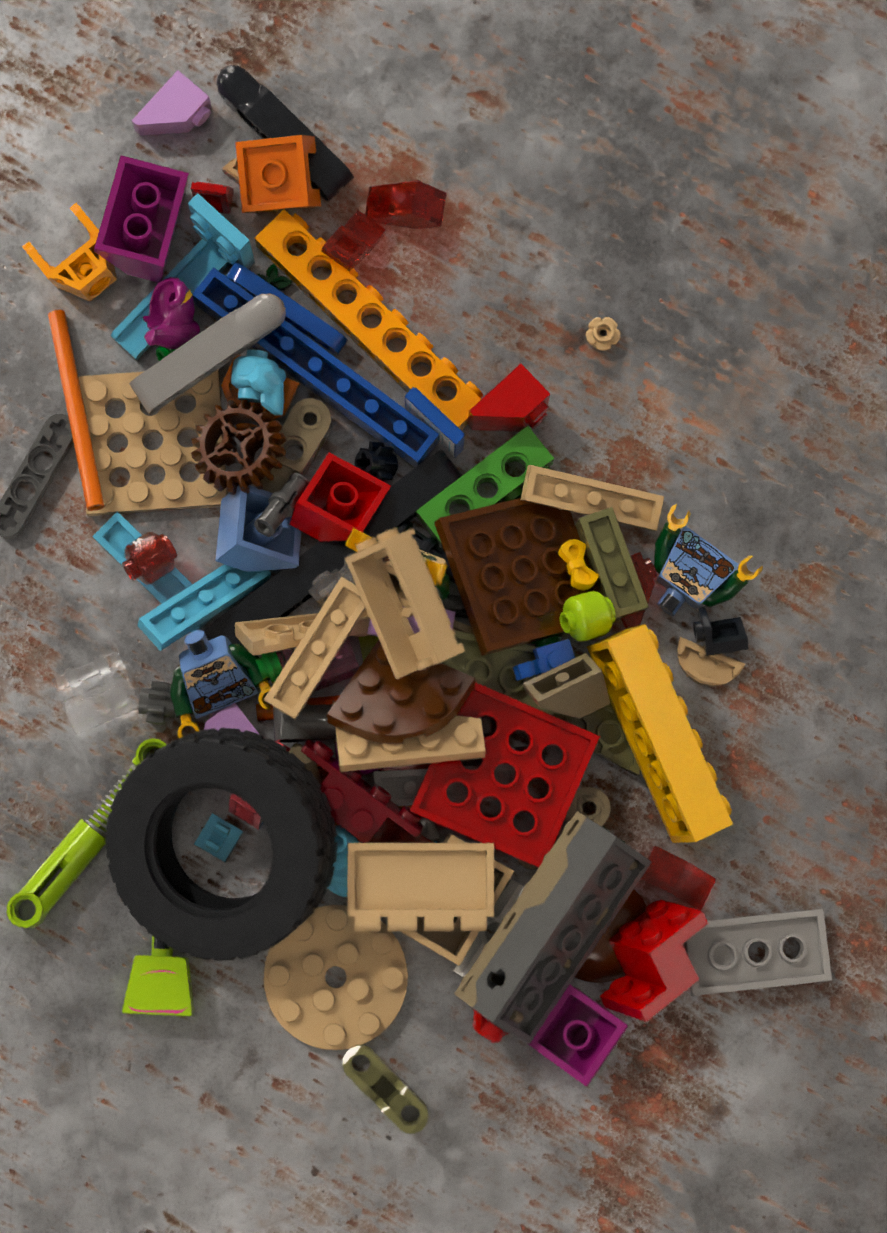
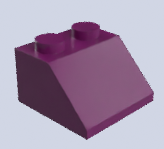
(578, 1035)

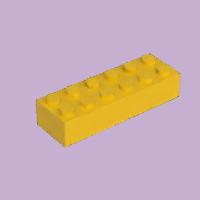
(661, 735)

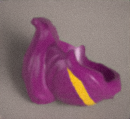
(171, 315)

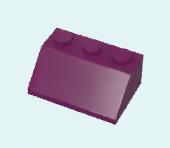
(141, 217)

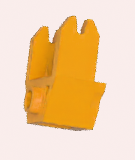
(82, 272)

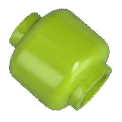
(587, 616)

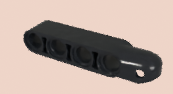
(273, 119)

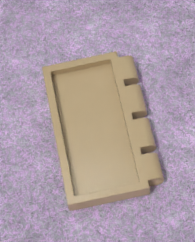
(420, 881)

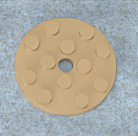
(330, 1015)

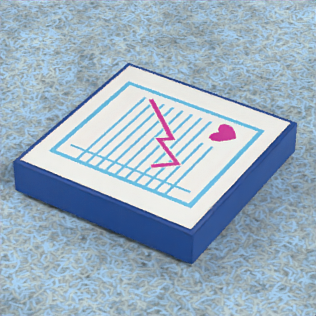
(449, 434)

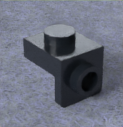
(720, 635)

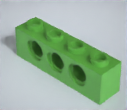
(521, 448)

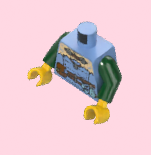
(695, 569)
(213, 677)

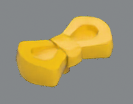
(573, 554)

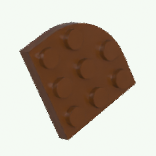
(396, 709)

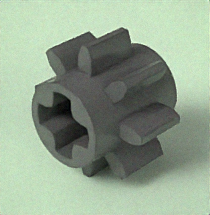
(156, 703)

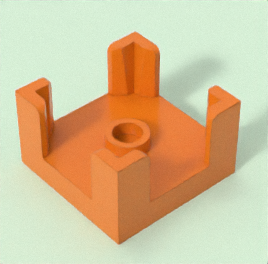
(276, 174)

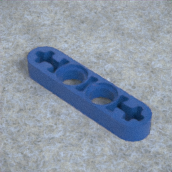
(295, 313)

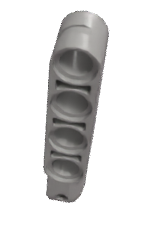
(208, 351)

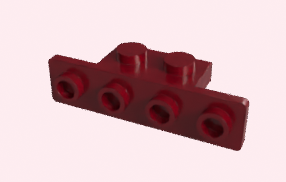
(356, 803)

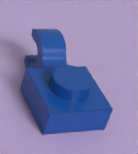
(546, 658)

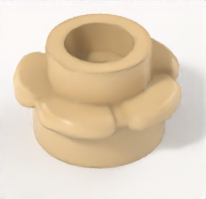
(602, 342)

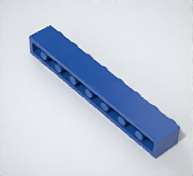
(326, 376)

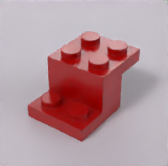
(653, 960)

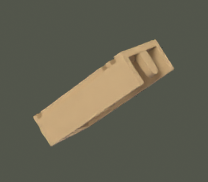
(390, 620)

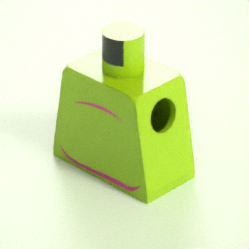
(159, 984)

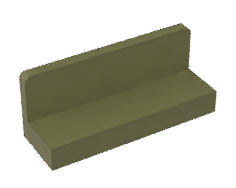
(612, 562)

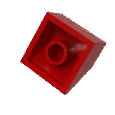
(511, 404)
(338, 501)

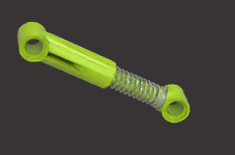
(71, 854)

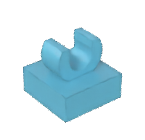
(218, 837)

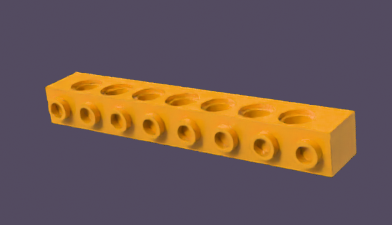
(288, 230)

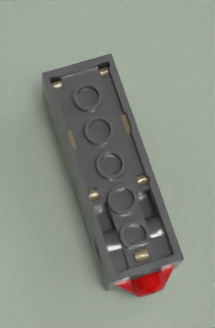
(550, 930)

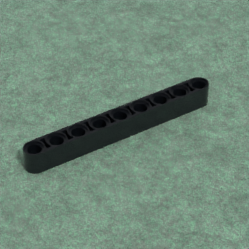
(290, 586)

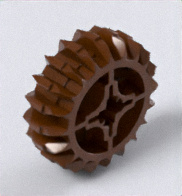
(250, 440)

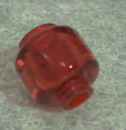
(149, 558)

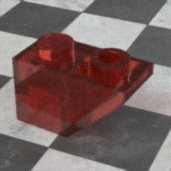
(406, 205)

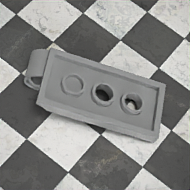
(723, 960)

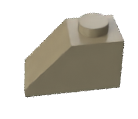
(571, 688)

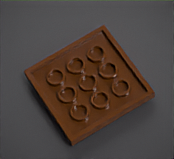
(510, 570)

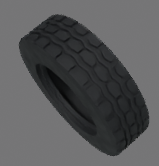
(161, 891)

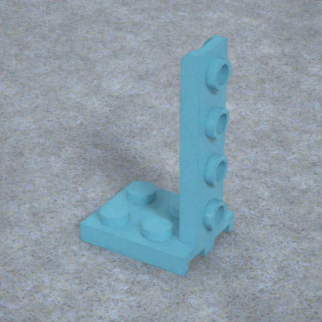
(218, 248)

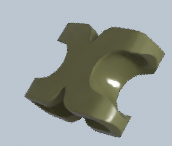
(385, 1089)

